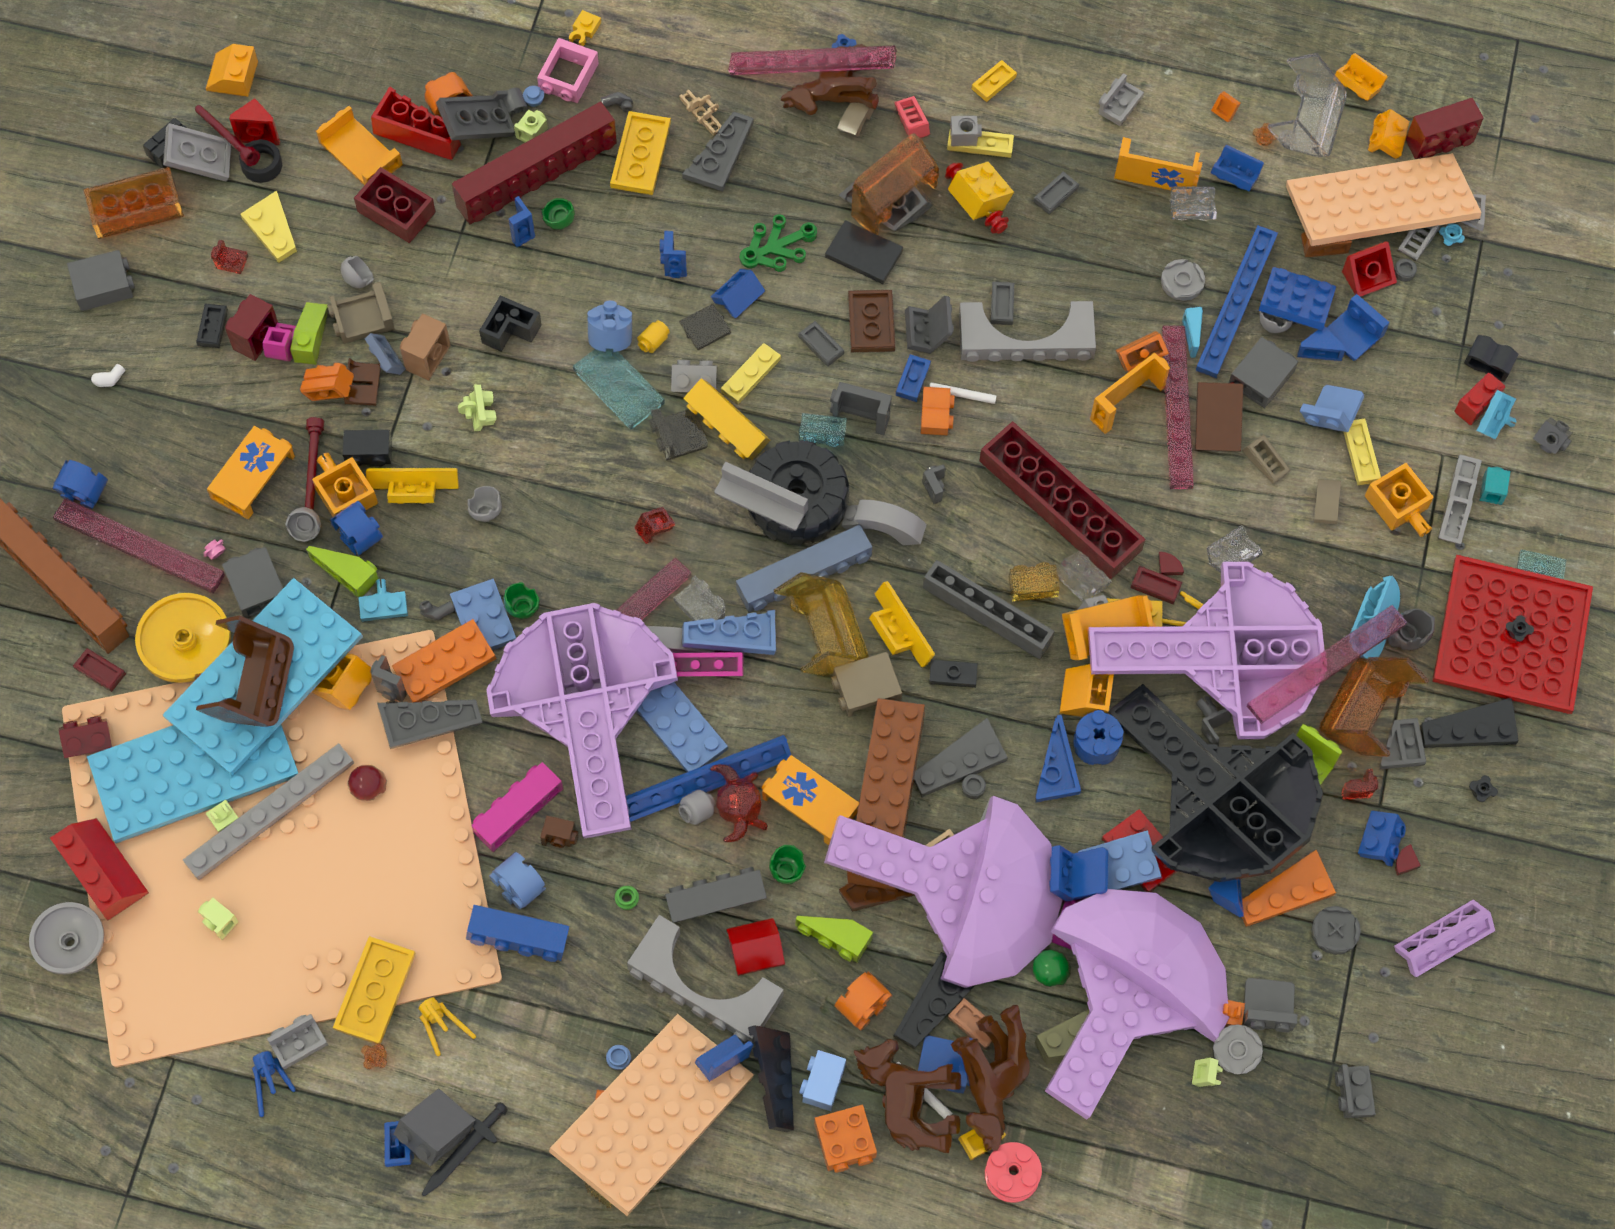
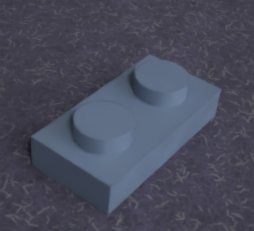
(385, 354)

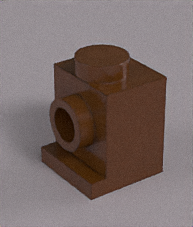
(559, 832)

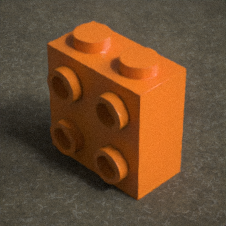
(845, 1138)

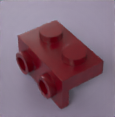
(85, 737)

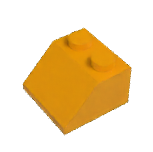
(233, 70)
(345, 682)

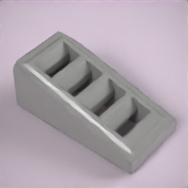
(1425, 242)

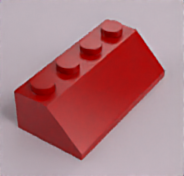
(99, 866)

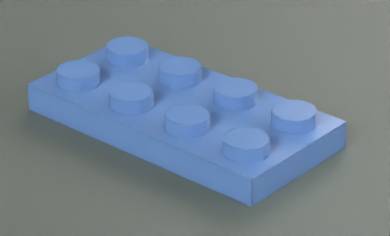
(681, 727)

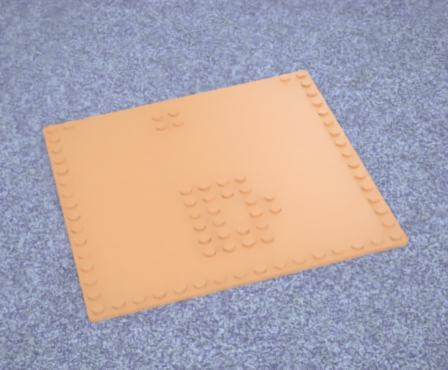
(299, 889)

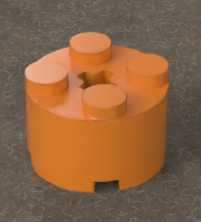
(445, 87)
(863, 999)

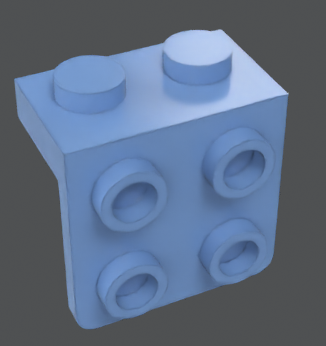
(1334, 408)

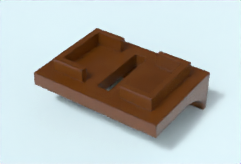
(363, 374)

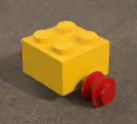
(981, 193)

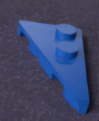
(1058, 772)

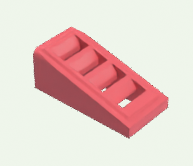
(921, 127)

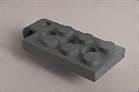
(503, 103)

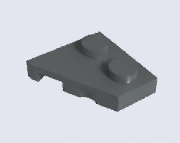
(1405, 745)

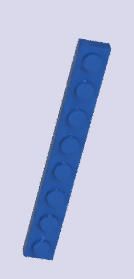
(1236, 301)
(674, 789)

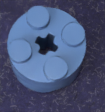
(609, 327)
(518, 880)

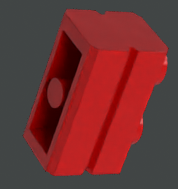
(1478, 399)

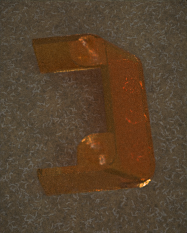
(890, 180)
(1363, 698)

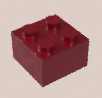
(249, 326)

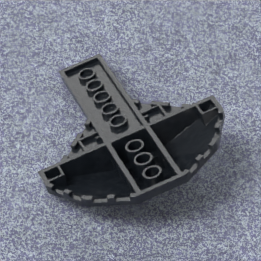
(1231, 807)

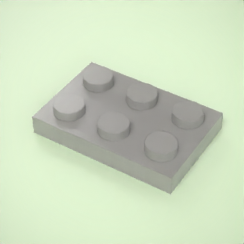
(197, 152)

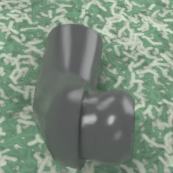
(619, 99)
(434, 612)

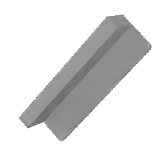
(761, 496)

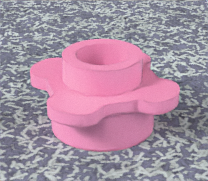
(214, 549)

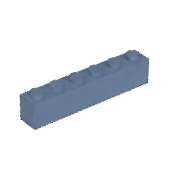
(820, 560)

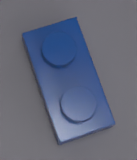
(913, 378)

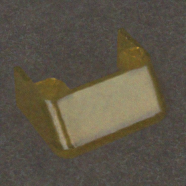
(830, 621)

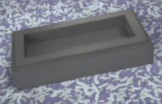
(1056, 192)
(1002, 303)
(821, 343)

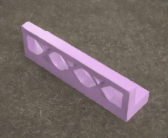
(1449, 939)

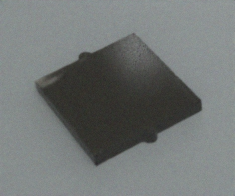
(705, 326)

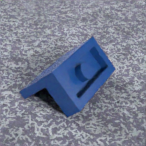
(521, 224)
(739, 292)
(723, 1057)

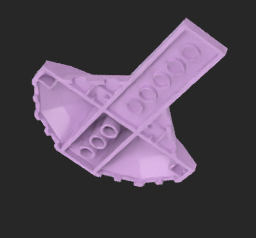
(1231, 648)
(581, 682)
(979, 887)
(1143, 976)

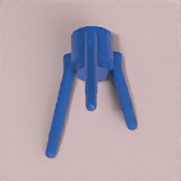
(265, 1066)

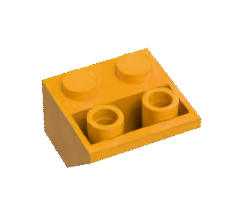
(1085, 691)

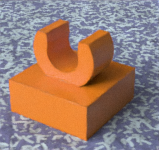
(1225, 106)
(1235, 1012)

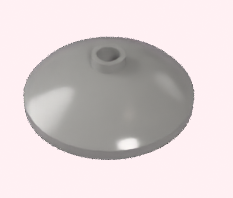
(57, 927)

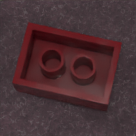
(1444, 129)
(394, 205)

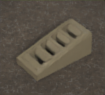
(1255, 458)

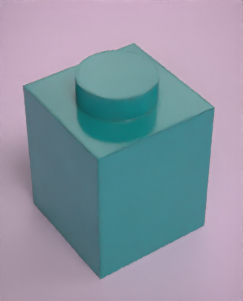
(1494, 485)

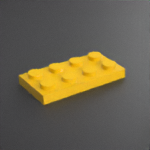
(640, 153)
(374, 990)

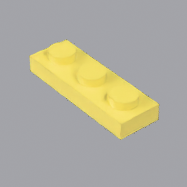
(989, 144)
(750, 373)
(1362, 453)

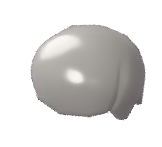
(356, 272)
(1273, 323)
(485, 504)
(303, 524)

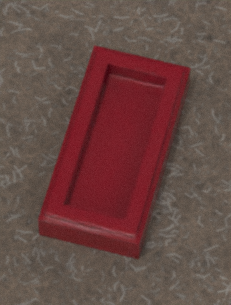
(1156, 585)
(99, 669)

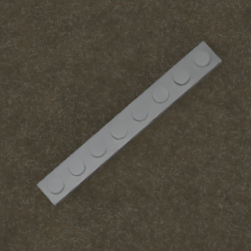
(268, 811)

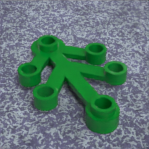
(776, 246)

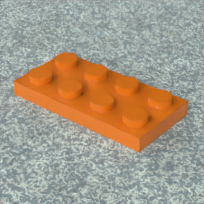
(444, 662)

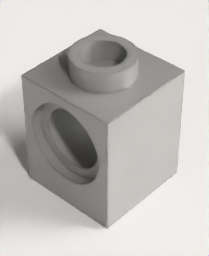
(959, 136)

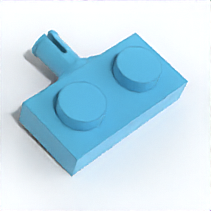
(1497, 415)
(383, 604)

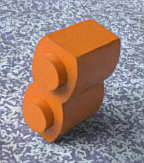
(935, 411)

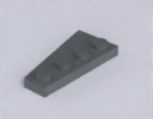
(718, 159)
(423, 720)
(968, 755)

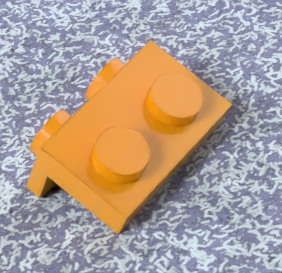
(1361, 77)
(1389, 133)

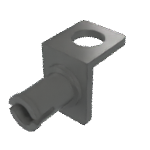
(1213, 719)

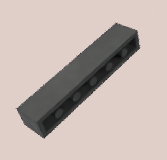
(988, 609)

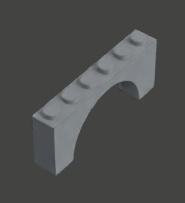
(983, 342)
(655, 964)

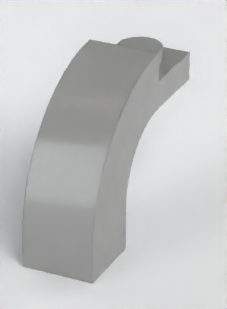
(888, 518)

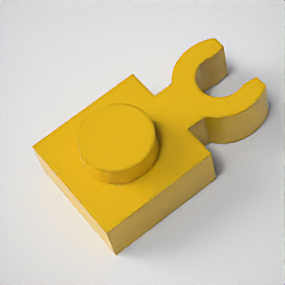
(585, 25)
(973, 1144)

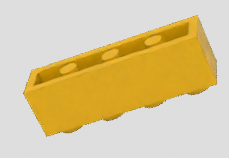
(726, 419)

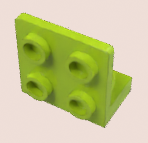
(1324, 751)

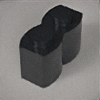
(1491, 357)

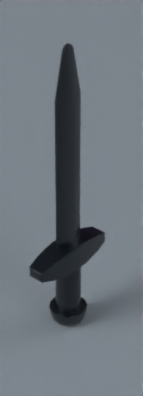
(480, 1131)

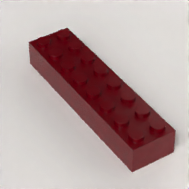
(534, 163)
(1061, 500)

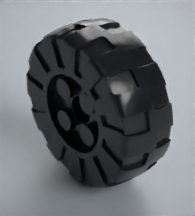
(811, 474)

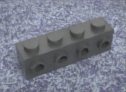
(716, 895)

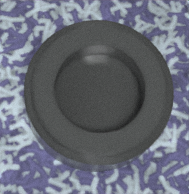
(1405, 269)
(973, 786)

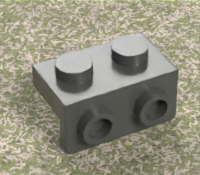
(386, 682)

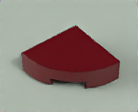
(1169, 564)
(1406, 861)

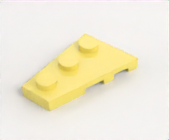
(270, 226)

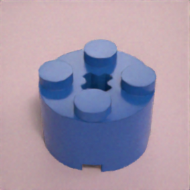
(79, 483)
(356, 528)
(1109, 735)

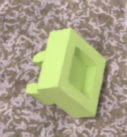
(222, 815)
(1205, 1072)

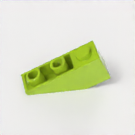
(840, 934)

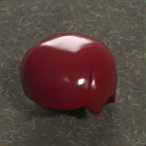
(367, 782)

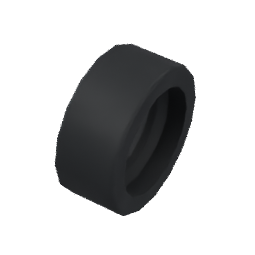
(269, 172)

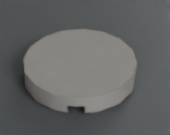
(1182, 280)
(1238, 1049)

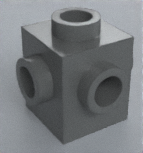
(1546, 435)

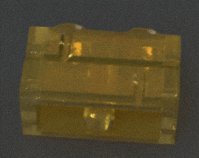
(1034, 582)

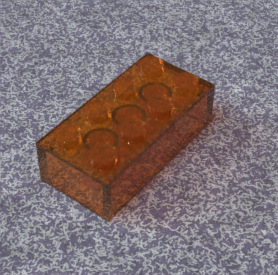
(133, 202)

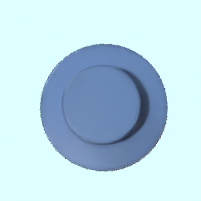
(533, 96)
(618, 1057)

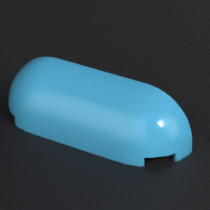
(1374, 602)

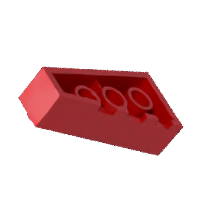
(412, 125)

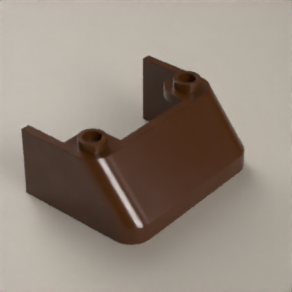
(262, 678)

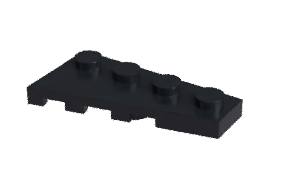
(1473, 727)
(930, 1005)
(774, 1058)

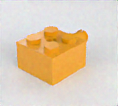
(343, 485)
(1401, 499)

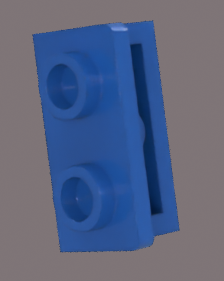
(1237, 168)
(673, 260)
(1382, 837)

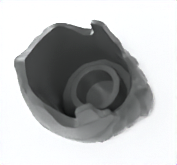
(1417, 631)

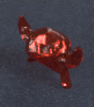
(738, 802)

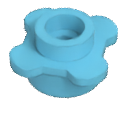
(1453, 229)

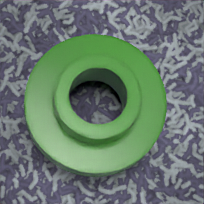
(626, 890)

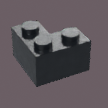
(509, 319)

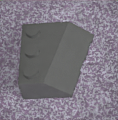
(904, 210)

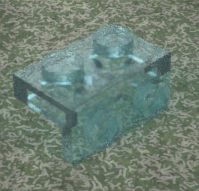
(823, 429)

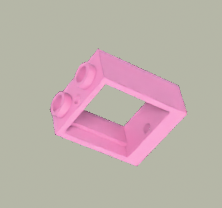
(573, 53)

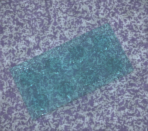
(619, 386)

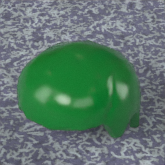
(558, 213)
(521, 601)
(787, 864)
(1051, 968)

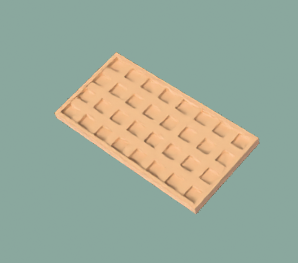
(1382, 199)
(648, 1117)

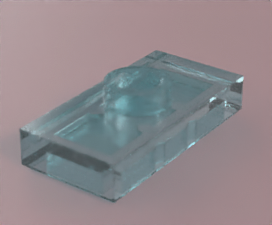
(1541, 564)

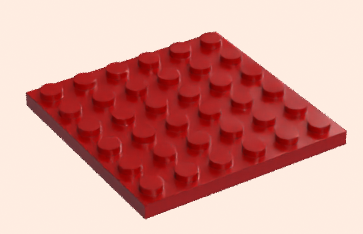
(1482, 655)

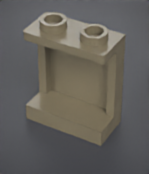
(361, 315)
(864, 682)

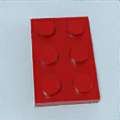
(1135, 824)

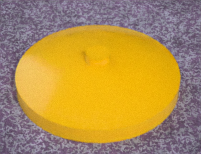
(181, 637)

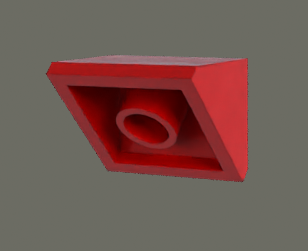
(253, 123)
(1370, 269)
(756, 946)

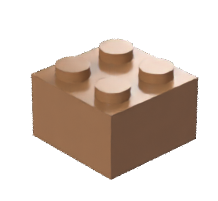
(425, 346)

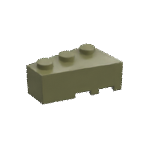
(1056, 1041)

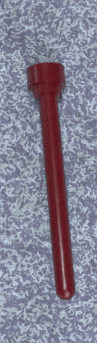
(248, 155)
(315, 427)

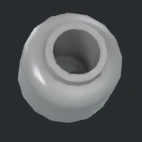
(696, 807)

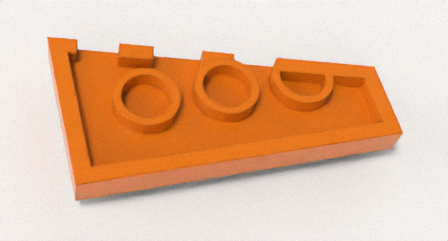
(1292, 889)

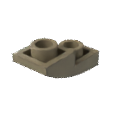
(854, 118)
(1327, 501)

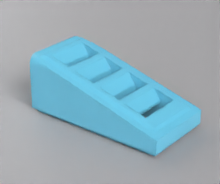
(1192, 321)

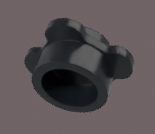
(1517, 634)
(1478, 793)

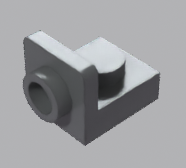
(933, 483)

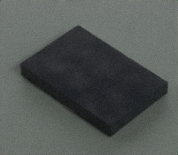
(864, 252)

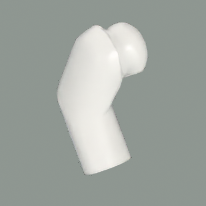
(108, 379)

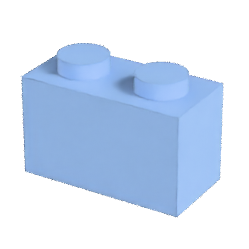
(823, 1080)

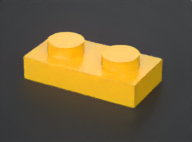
(994, 80)

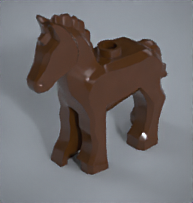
(832, 87)
(995, 1080)
(905, 1097)

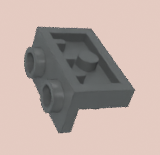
(1356, 1091)

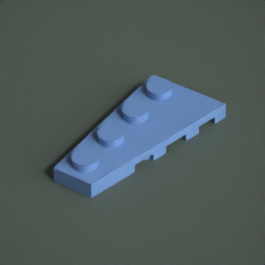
(738, 634)

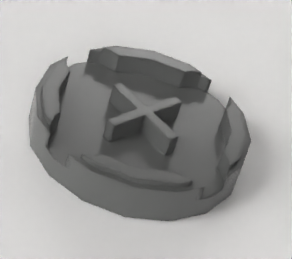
(1335, 930)

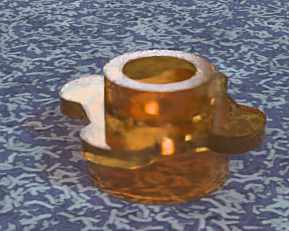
(1261, 138)
(379, 1051)

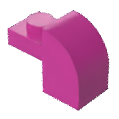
(278, 342)

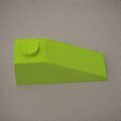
(309, 333)
(346, 569)

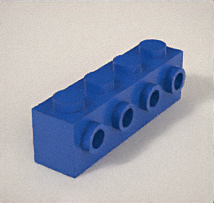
(517, 933)

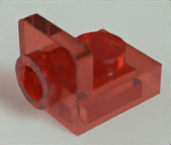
(228, 258)
(653, 523)
(1360, 790)

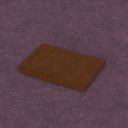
(871, 321)
(1219, 417)

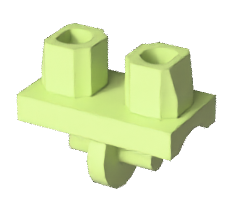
(474, 408)

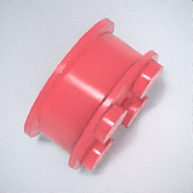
(1016, 1158)

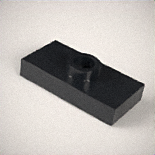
(212, 325)
(953, 673)

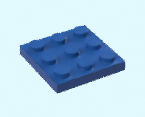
(1297, 298)

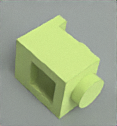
(530, 126)
(217, 917)

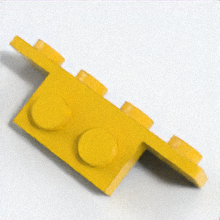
(412, 484)
(898, 627)

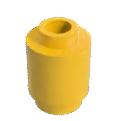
(653, 336)

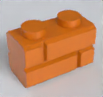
(1139, 350)
(327, 382)

